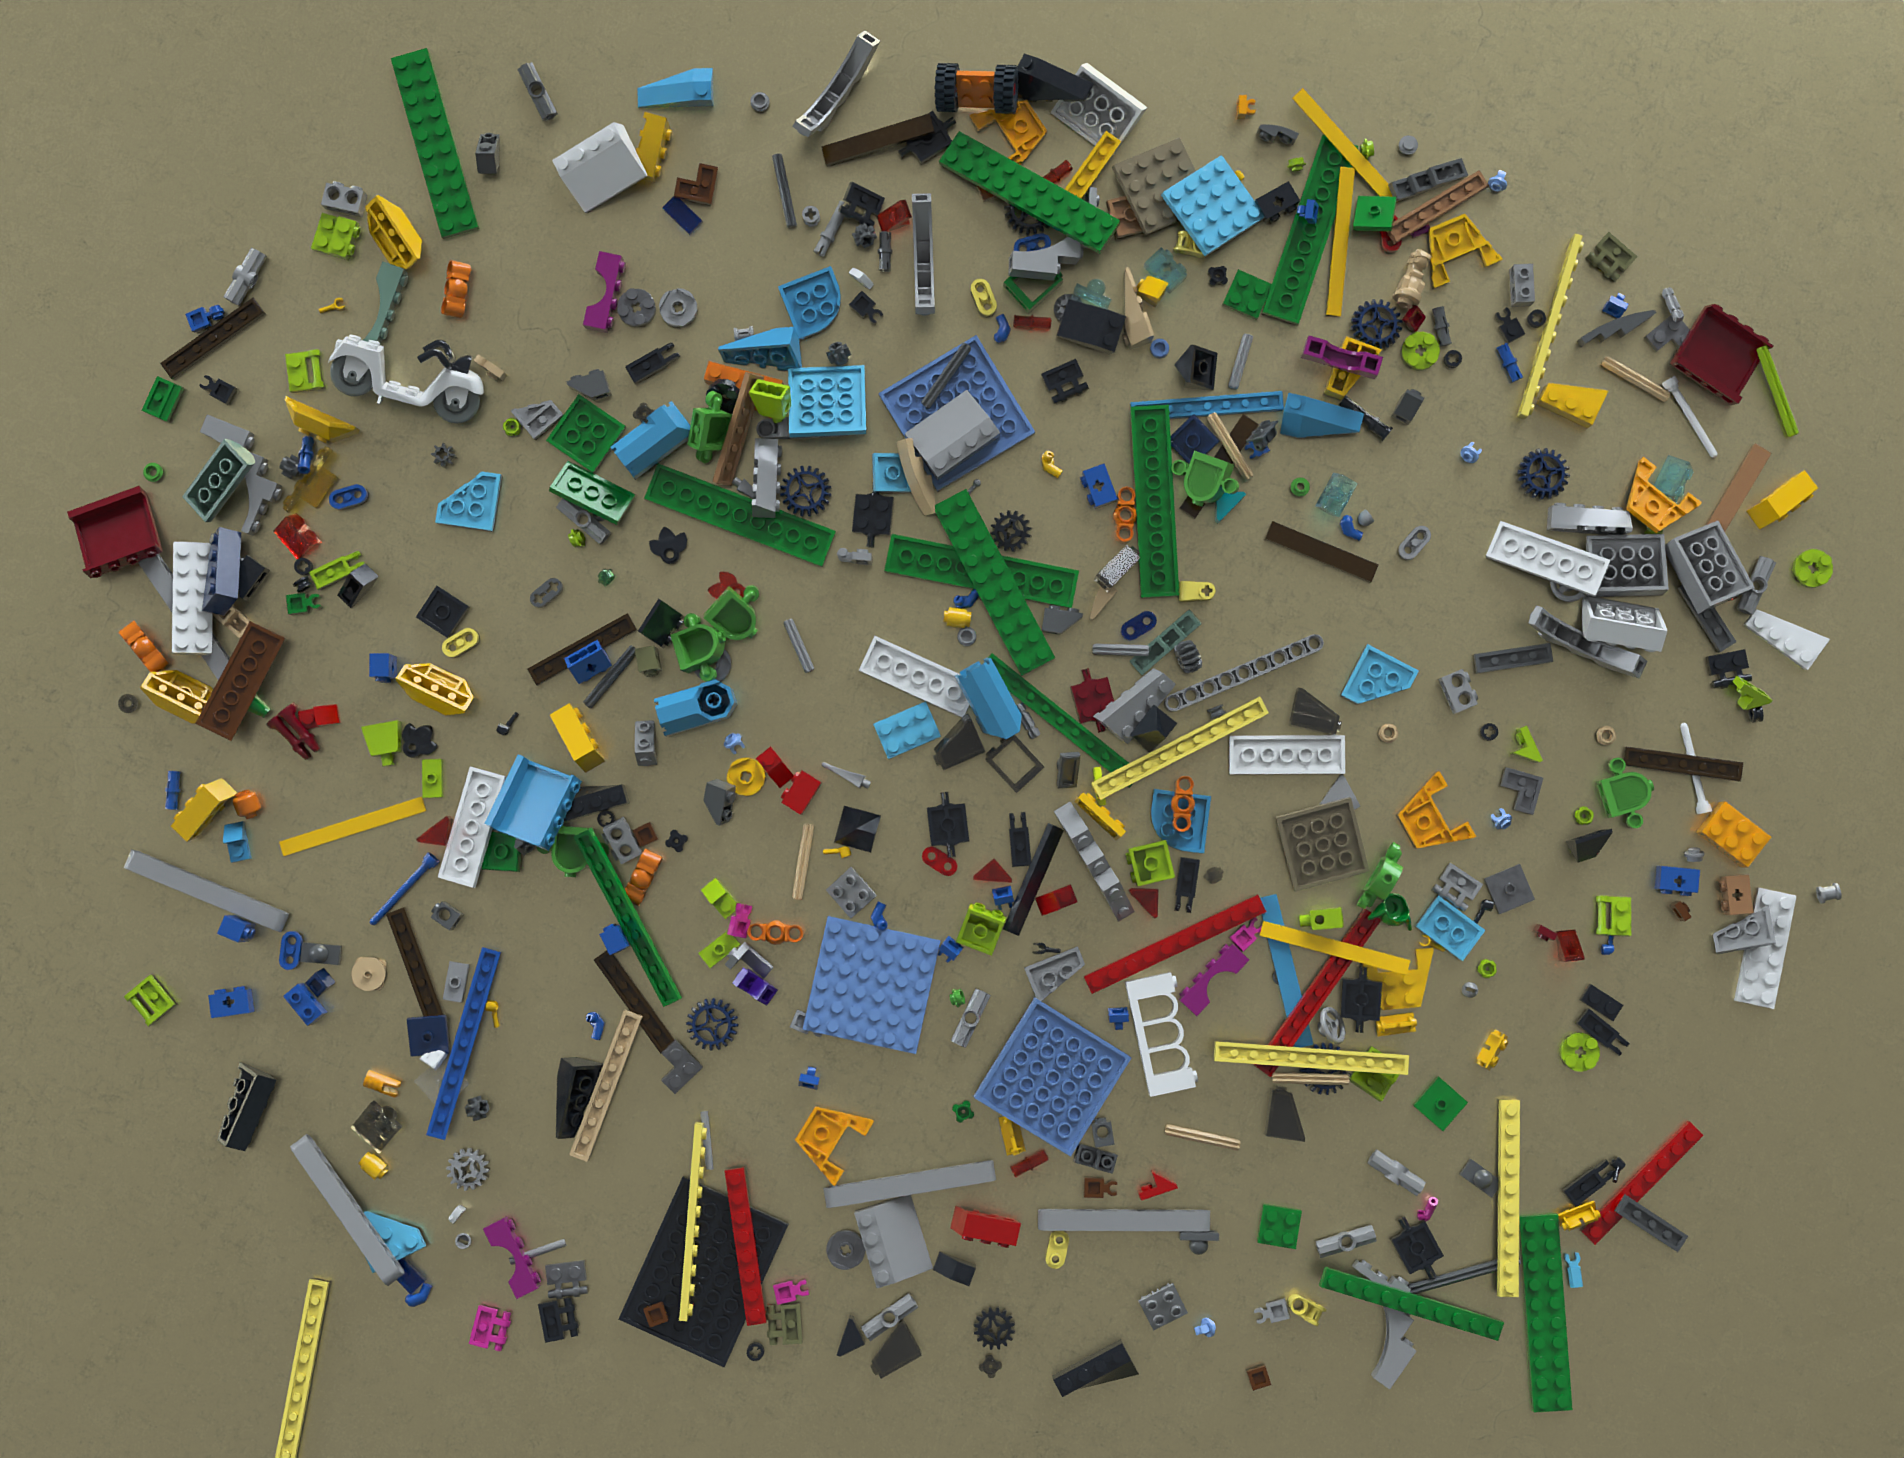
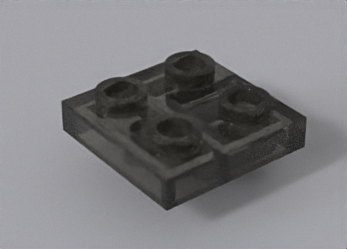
(377, 1125)

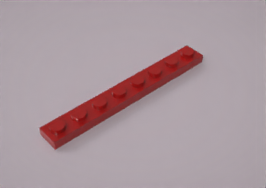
(1644, 1180)
(745, 1246)

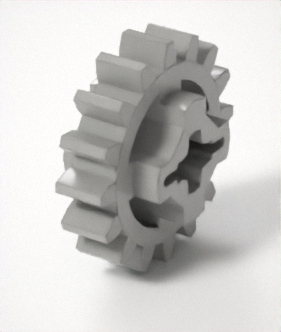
(459, 1165)

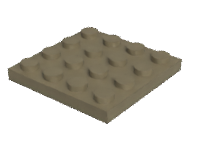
(1150, 175)
(1322, 844)

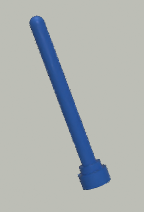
(428, 862)

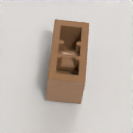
(1740, 904)

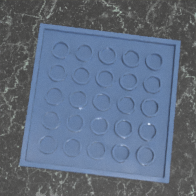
(986, 386)
(871, 985)
(1052, 1077)

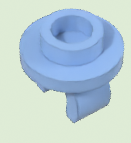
(1498, 183)
(1470, 454)
(733, 740)
(1502, 822)
(1207, 1327)

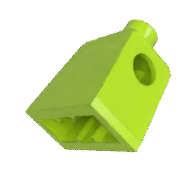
(771, 399)
(384, 740)
(1332, 919)

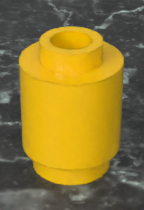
(957, 617)
(373, 1166)

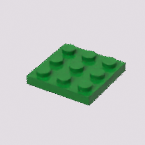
(586, 433)

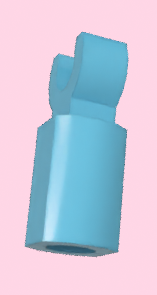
(1574, 1271)

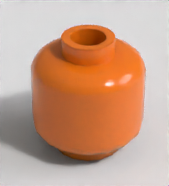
(246, 804)

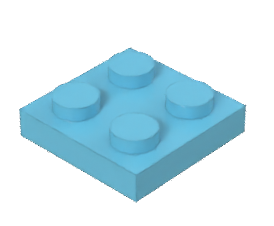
(888, 473)

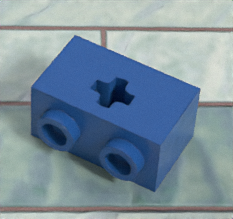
(1098, 475)
(588, 662)
(382, 667)
(1688, 880)
(237, 928)
(614, 939)
(242, 1003)
(305, 1004)

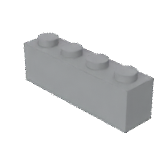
(765, 478)
(1588, 520)

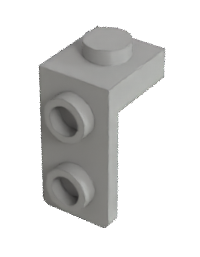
(644, 743)
(751, 958)

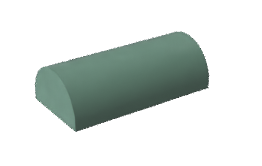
(219, 479)

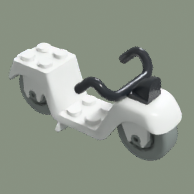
(361, 366)

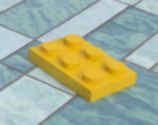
(1100, 815)

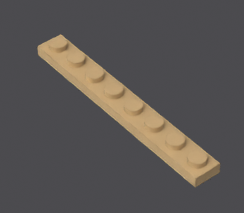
(606, 1085)

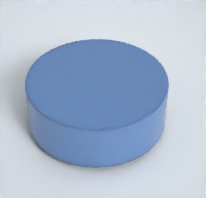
(1159, 348)

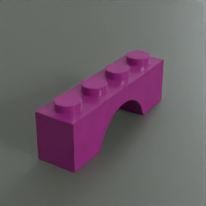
(599, 315)
(1325, 353)
(1196, 997)
(524, 1278)

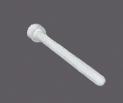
(1672, 386)
(1702, 805)

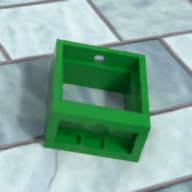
(1021, 297)

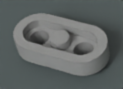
(1414, 543)

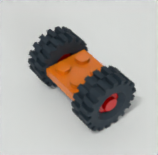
(976, 88)

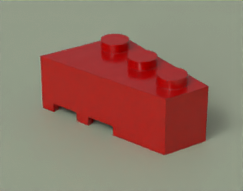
(985, 1227)

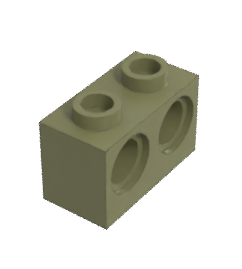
(648, 661)

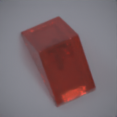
(438, 834)
(992, 872)
(1147, 899)
(1569, 946)

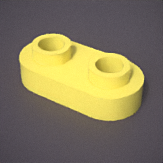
(984, 297)
(460, 642)
(1057, 1249)

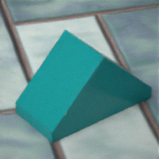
(1226, 504)

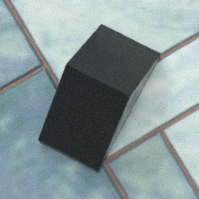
(851, 1338)

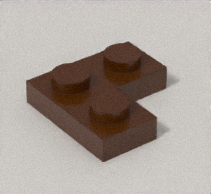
(699, 190)

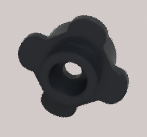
(1216, 280)
(681, 840)

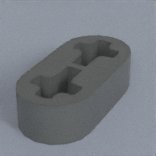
(549, 596)

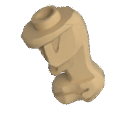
(1411, 284)

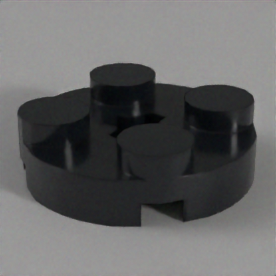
(726, 387)

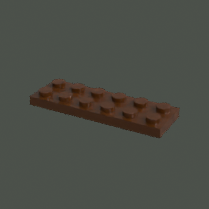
(240, 681)

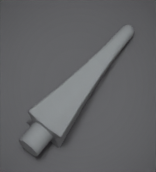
(743, 487)
(856, 779)

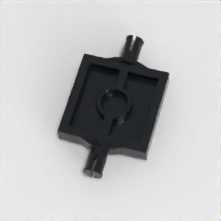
(932, 144)
(872, 515)
(948, 824)
(1361, 999)
(1417, 1247)

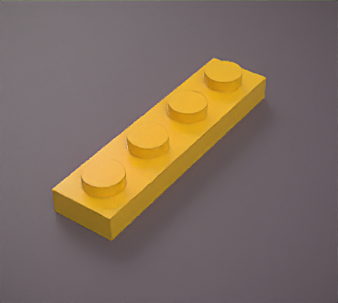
(1093, 165)

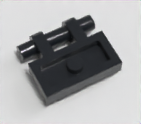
(864, 199)
(1063, 375)
(1728, 662)
(552, 1321)

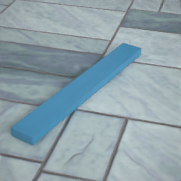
(1221, 404)
(1284, 966)

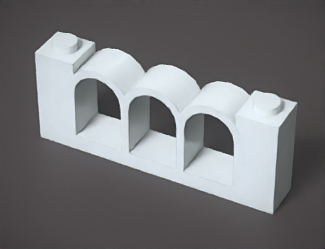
(1168, 1081)

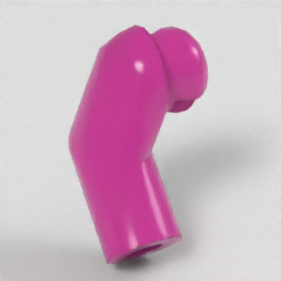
(1428, 1210)

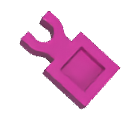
(739, 924)
(1244, 936)
(787, 1292)

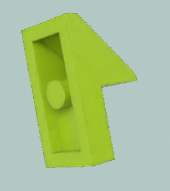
(1751, 695)
(1530, 749)
(719, 898)

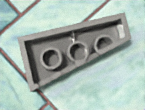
(1129, 709)

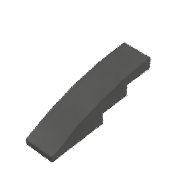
(1428, 180)
(1621, 326)

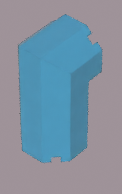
(652, 440)
(990, 699)
(695, 707)

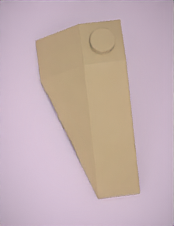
(1137, 324)

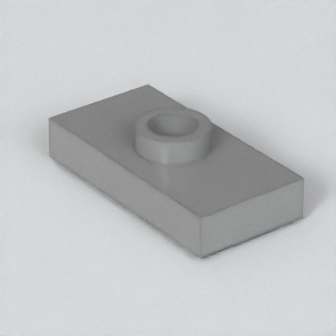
(456, 981)

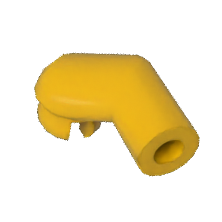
(1048, 464)

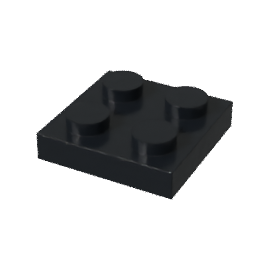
(442, 612)

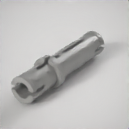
(830, 231)

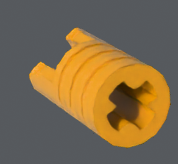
(378, 1081)

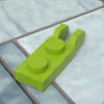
(334, 570)

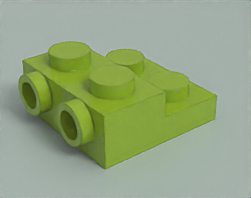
(336, 236)
(1150, 863)
(981, 928)

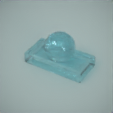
(1093, 293)

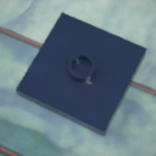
(1193, 436)
(428, 1035)

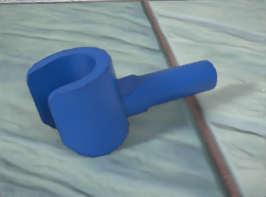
(1607, 949)

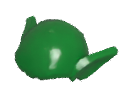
(1393, 911)

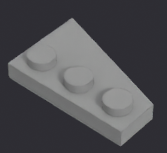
(1748, 933)
(1053, 971)

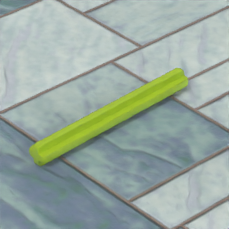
(1777, 391)

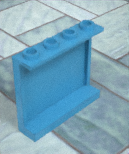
(533, 803)

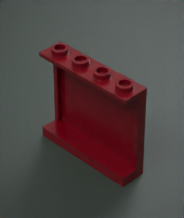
(1720, 353)
(116, 532)

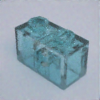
(1161, 259)
(1336, 494)

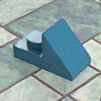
(237, 841)

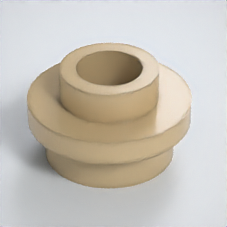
(1394, 733)
(1612, 735)

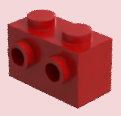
(801, 792)

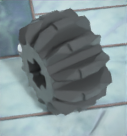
(1188, 656)

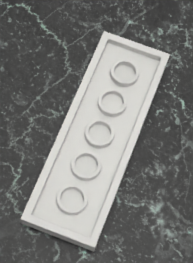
(1548, 558)
(189, 623)
(914, 675)
(1287, 754)
(469, 833)
(1763, 965)

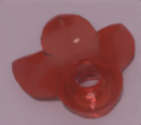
(726, 579)

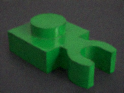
(299, 603)

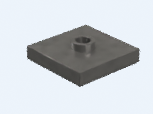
(1509, 889)

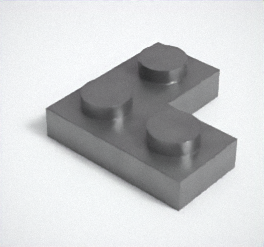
(1667, 331)
(1527, 787)
(684, 1066)

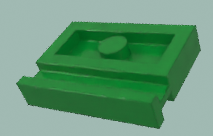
(162, 399)

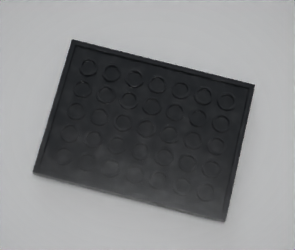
(718, 1290)

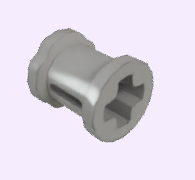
(811, 222)
(743, 333)
(1828, 893)

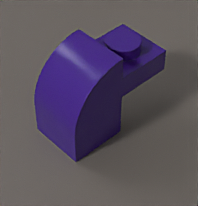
(755, 986)

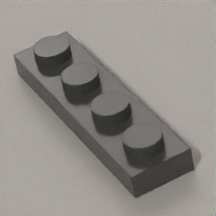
(1711, 624)
(1513, 658)
(1651, 1223)

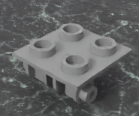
(851, 892)
(1162, 1306)

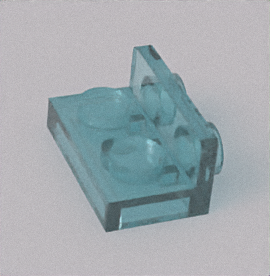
(1673, 477)

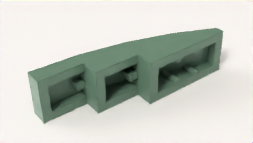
(1166, 641)

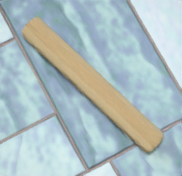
(1635, 379)
(1230, 446)
(803, 859)
(1310, 1078)
(1202, 1137)

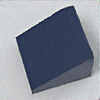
(320, 982)

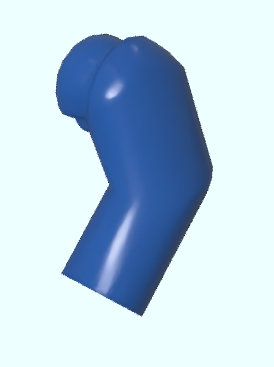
(966, 601)

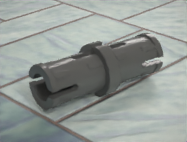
(885, 251)
(1441, 326)

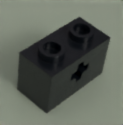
(1283, 194)

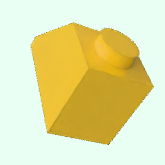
(1151, 289)

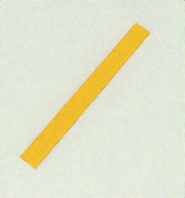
(1342, 143)
(1340, 241)
(352, 826)
(1335, 948)

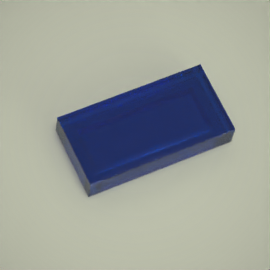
(682, 215)

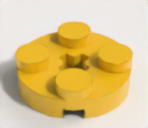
(750, 766)

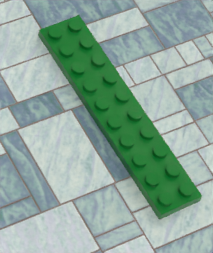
(434, 143)
(1029, 192)
(1306, 240)
(1154, 501)
(734, 514)
(941, 564)
(993, 582)
(1545, 1313)

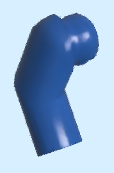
(1004, 329)
(1348, 528)
(877, 917)
(597, 1023)
(420, 1298)

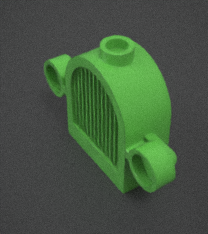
(708, 427)
(1206, 478)
(734, 613)
(698, 647)
(1625, 793)
(566, 852)
(1382, 878)

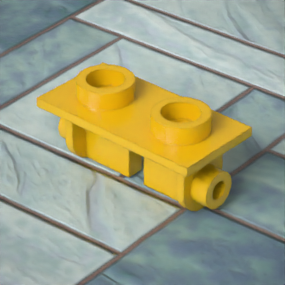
(1396, 1024)
(1497, 1044)
(1012, 1136)
(1571, 1218)

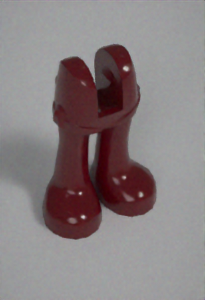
(288, 714)

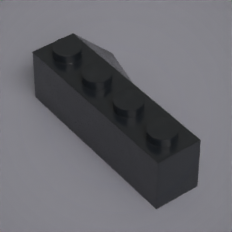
(596, 799)
(245, 1107)
(1101, 1367)

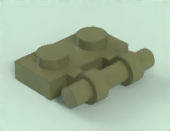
(1615, 252)
(791, 1324)

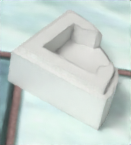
(861, 278)
(434, 1059)
(458, 1211)

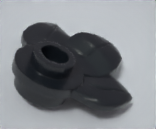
(667, 543)
(420, 738)

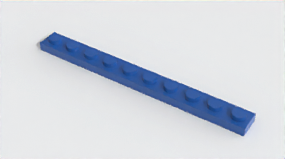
(463, 1043)

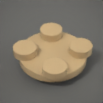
(369, 973)

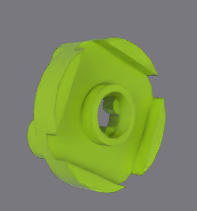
(1413, 359)
(1822, 562)
(1588, 1059)

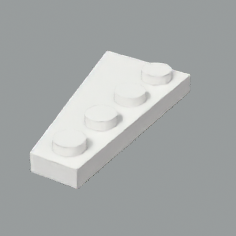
(1789, 639)

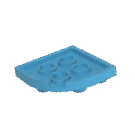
(812, 301)
(1162, 816)

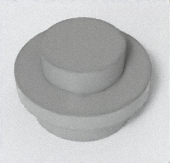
(760, 101)
(1408, 145)
(966, 636)
(1694, 854)

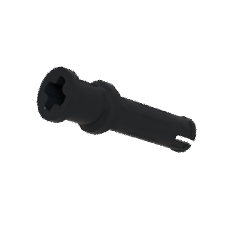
(1372, 423)

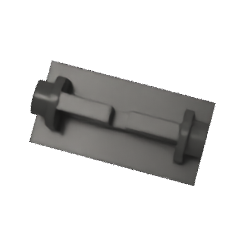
(1263, 434)

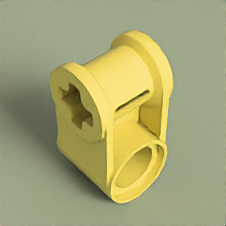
(1189, 247)
(1191, 591)
(1309, 1309)

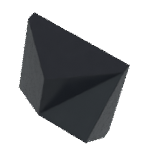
(1198, 367)
(1153, 729)
(857, 829)
(1588, 845)

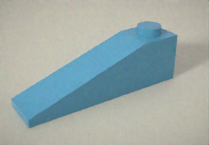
(685, 89)
(772, 348)
(1313, 417)

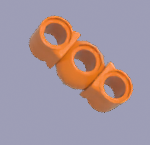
(455, 289)
(1125, 506)
(143, 647)
(1182, 794)
(642, 876)
(766, 932)

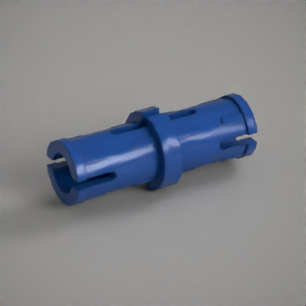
(1509, 362)
(306, 455)
(172, 790)

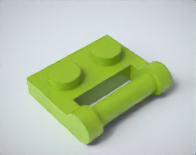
(298, 371)
(1619, 916)
(155, 998)

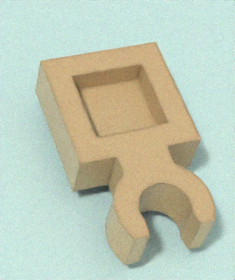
(493, 371)

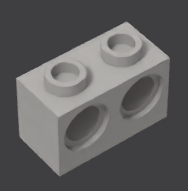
(342, 203)
(1522, 285)
(1453, 693)
(625, 839)

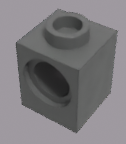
(455, 915)
(1106, 1140)

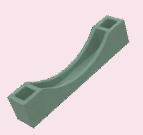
(390, 283)

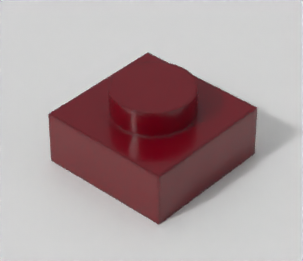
(1414, 318)
(1545, 933)

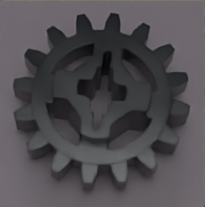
(1008, 539)
(1002, 1326)

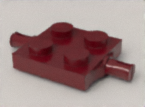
(1091, 697)

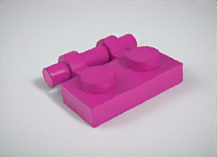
(483, 1327)

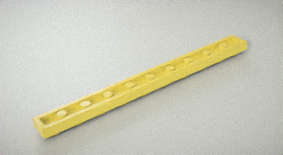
(1553, 319)
(1179, 748)
(1311, 1058)
(1508, 1198)
(692, 1229)
(302, 1369)

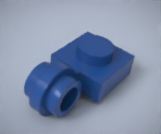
(199, 318)

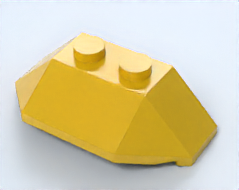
(393, 233)
(318, 423)
(435, 688)
(177, 693)

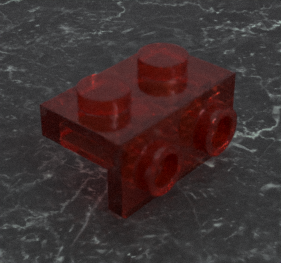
(296, 535)

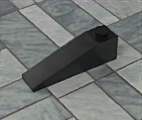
(1048, 82)
(574, 1090)

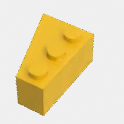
(653, 143)
(1342, 381)
(1572, 402)
(1782, 500)
(577, 737)
(202, 808)

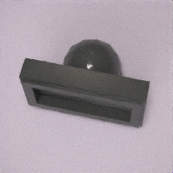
(1068, 769)
(321, 953)
(1480, 1177)
(1199, 1239)

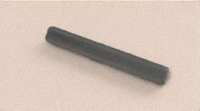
(784, 190)
(946, 375)
(610, 677)

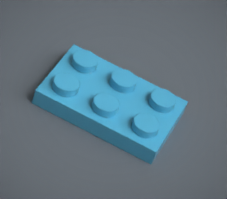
(907, 730)
(1450, 928)

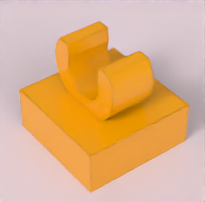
(1242, 106)

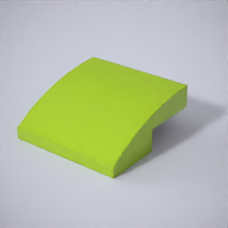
(1374, 1083)

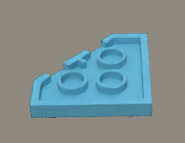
(472, 504)
(1377, 676)
(398, 1237)

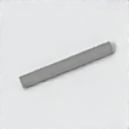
(707, 1143)
(542, 1250)

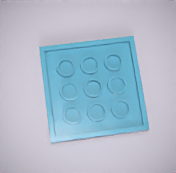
(1213, 205)
(827, 401)

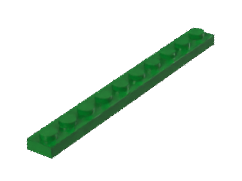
(1058, 718)
(627, 917)
(1411, 1303)

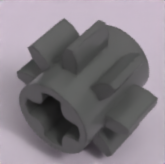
(864, 235)
(838, 353)
(446, 459)
(290, 466)
(477, 1108)

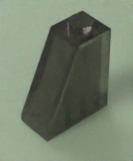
(1117, 568)
(1313, 715)
(959, 744)
(1282, 1116)
(895, 1351)

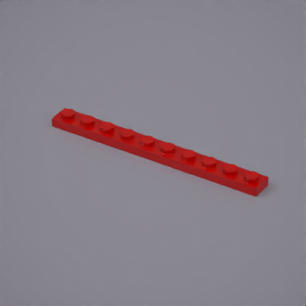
(1175, 944)
(1320, 988)

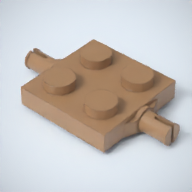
(1122, 210)

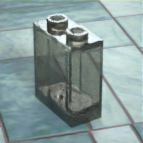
(993, 752)

